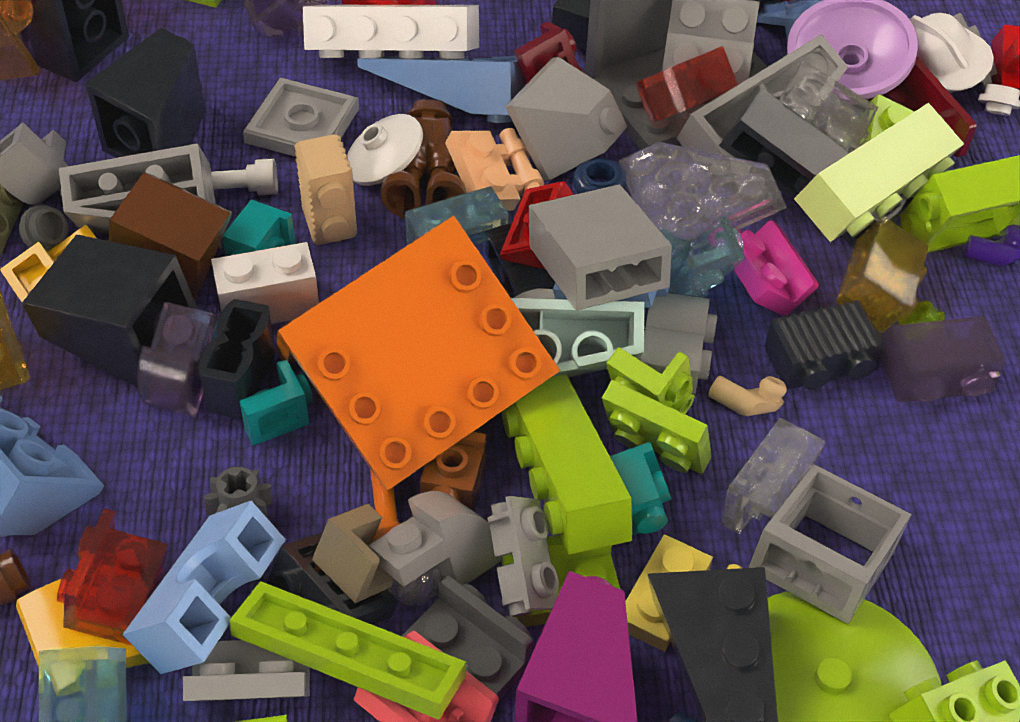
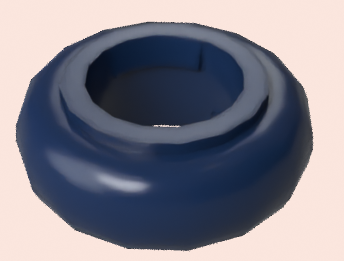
(598, 168)

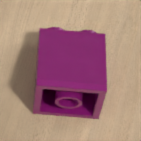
(581, 659)

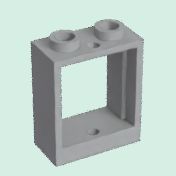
(815, 570)

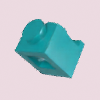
(259, 229)
(646, 487)

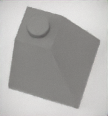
(565, 118)

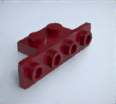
(923, 88)

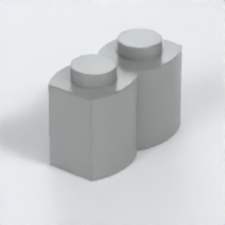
(679, 325)

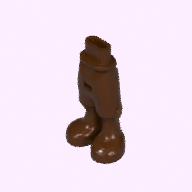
(402, 189)

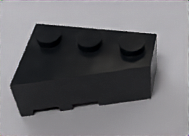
(721, 640)

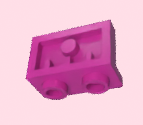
(774, 270)

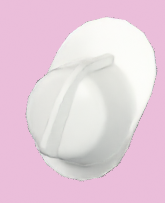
(952, 51)

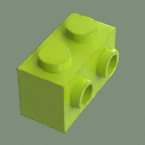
(969, 697)

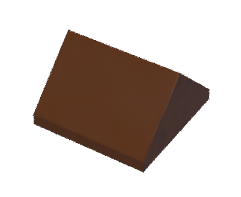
(171, 222)

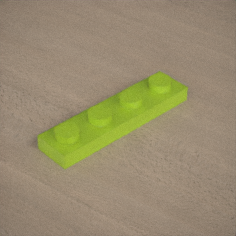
(349, 649)

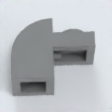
(31, 164)
(437, 534)

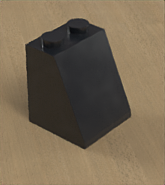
(148, 97)
(106, 302)

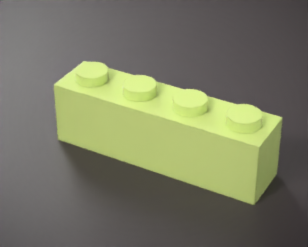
(878, 172)

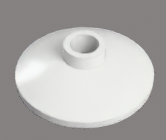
(384, 148)

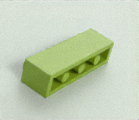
(569, 467)

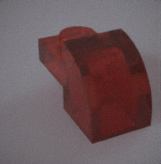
(686, 84)

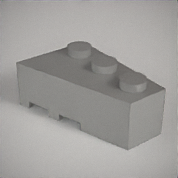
(98, 188)

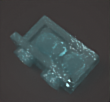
(711, 260)

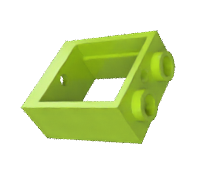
(964, 203)

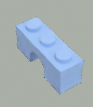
(184, 612)

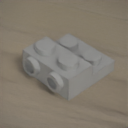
(709, 24)

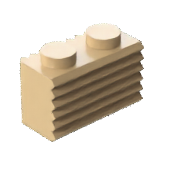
(326, 189)

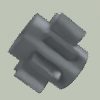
(237, 487)

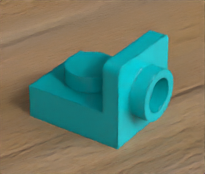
(277, 409)

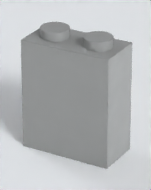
(599, 247)

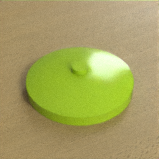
(840, 668)

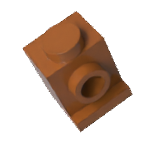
(458, 470)

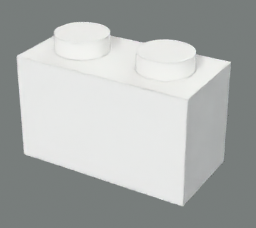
(270, 277)

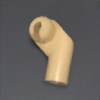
(749, 401)

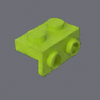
(670, 388)

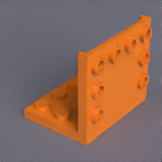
(417, 352)

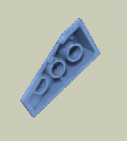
(472, 86)
(37, 480)

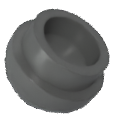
(43, 225)

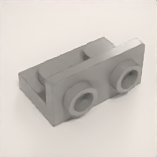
(245, 672)

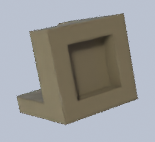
(347, 557)

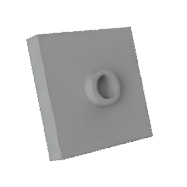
(297, 114)

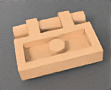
(484, 164)

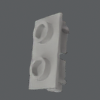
(521, 530)

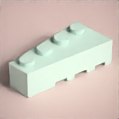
(586, 337)

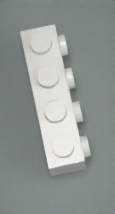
(391, 27)

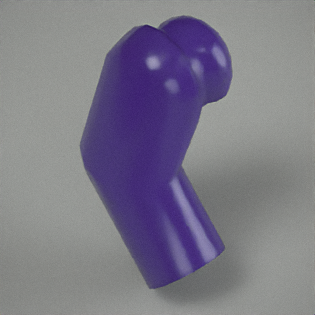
(995, 252)

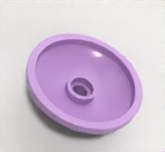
(867, 35)

